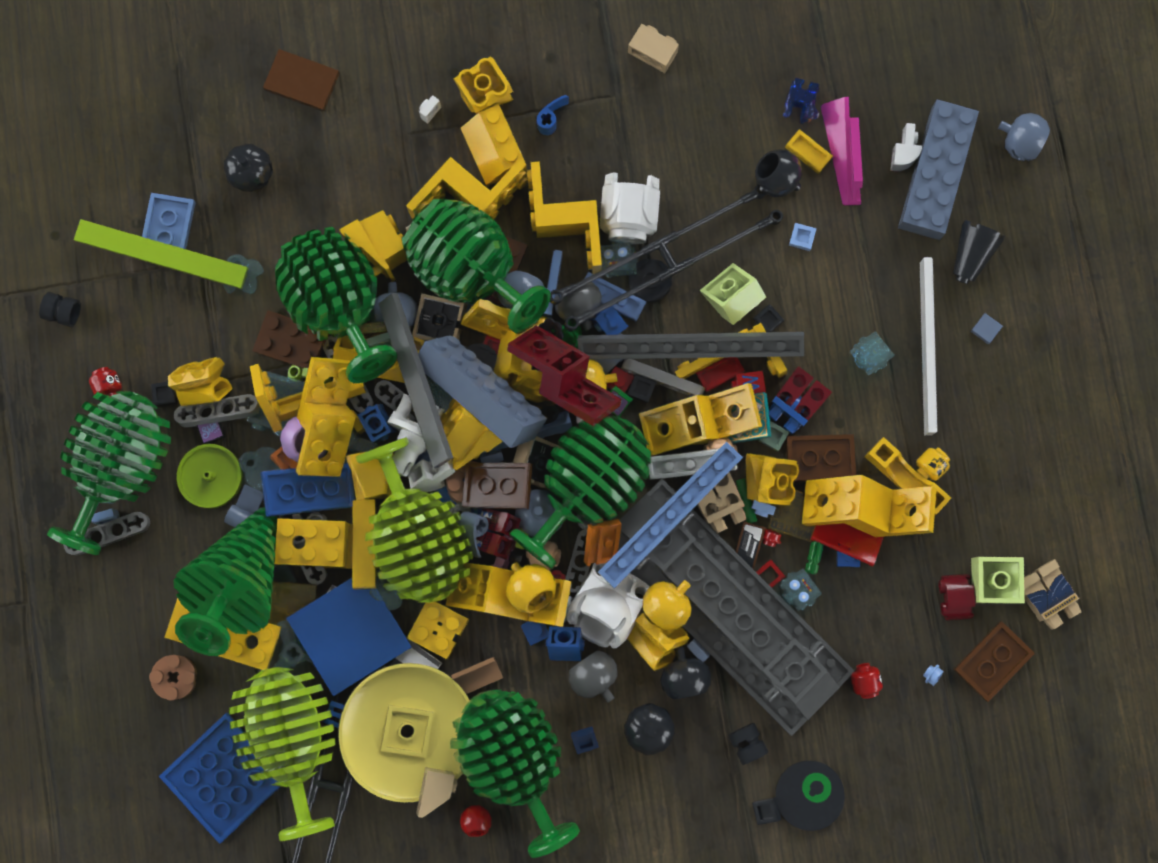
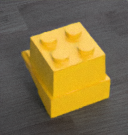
(378, 242)
(466, 435)

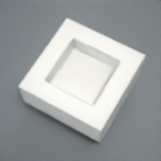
(429, 109)

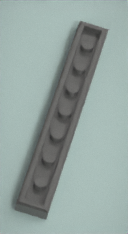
(415, 381)

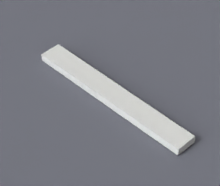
(928, 346)

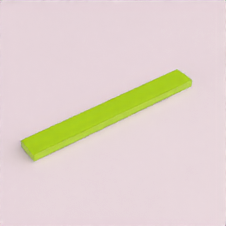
(161, 254)

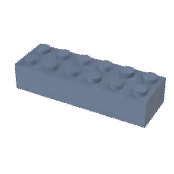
(938, 169)
(481, 391)

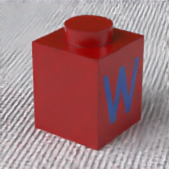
(755, 378)

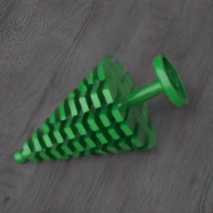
(228, 586)

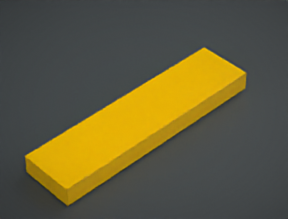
(362, 566)

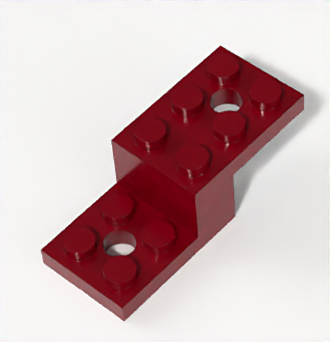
(564, 375)

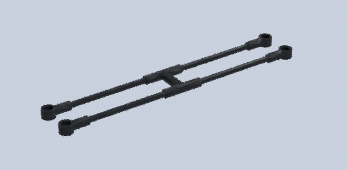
(674, 268)
(317, 783)

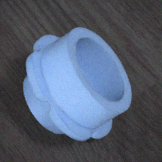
(933, 674)

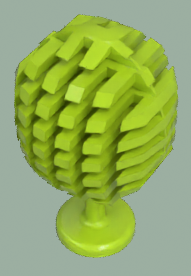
(415, 536)
(285, 738)

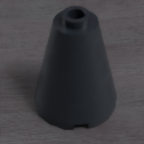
(975, 250)

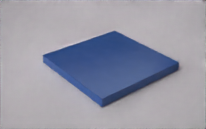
(348, 635)
(214, 784)

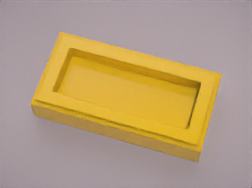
(808, 151)

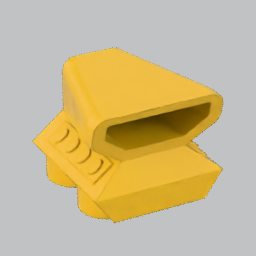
(483, 85)
(199, 382)
(368, 479)
(770, 479)
(655, 643)

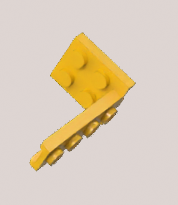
(688, 369)
(287, 407)

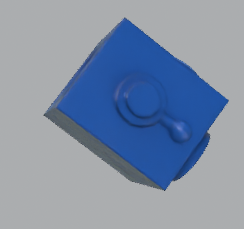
(609, 322)
(369, 420)
(565, 643)

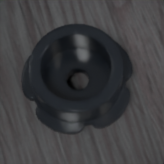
(518, 556)

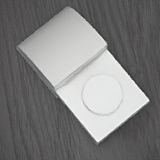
(906, 153)
(427, 478)

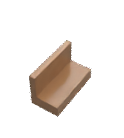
(478, 675)

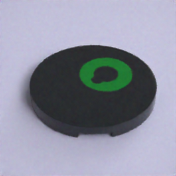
(810, 795)

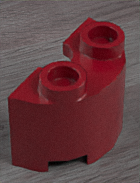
(958, 597)

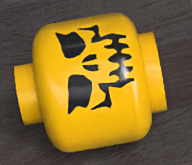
(933, 463)

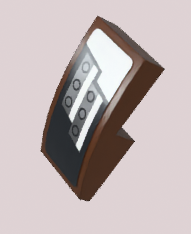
(750, 542)

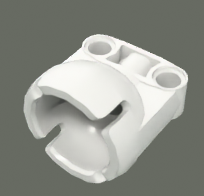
(606, 612)

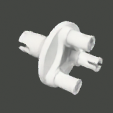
(407, 456)

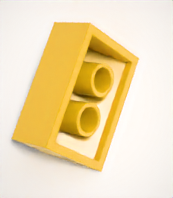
(491, 144)

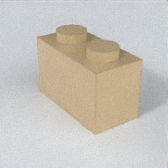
(653, 47)

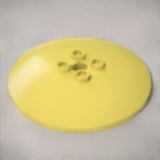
(373, 722)

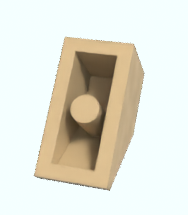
(435, 790)

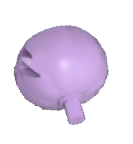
(292, 439)

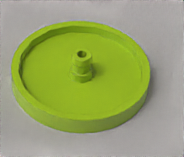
(209, 476)

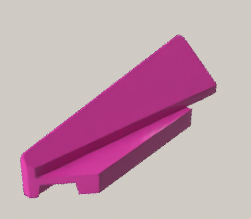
(845, 147)

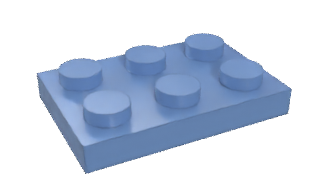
(169, 219)

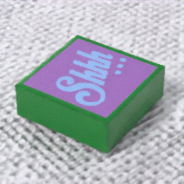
(626, 400)

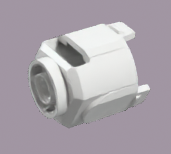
(629, 209)

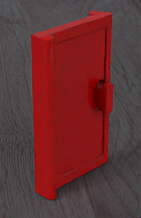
(860, 544)

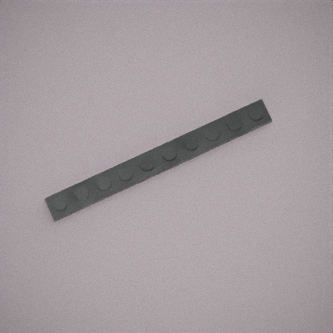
(692, 345)

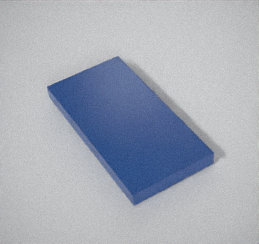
(296, 494)

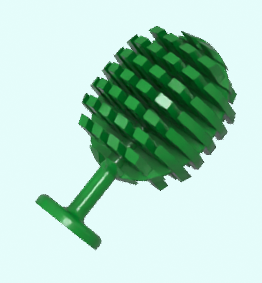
(467, 259)
(332, 291)
(111, 458)
(591, 474)
(510, 757)

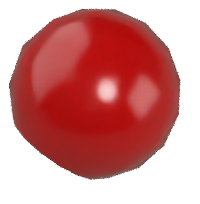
(475, 821)

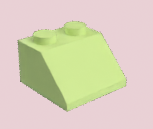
(733, 293)
(998, 579)

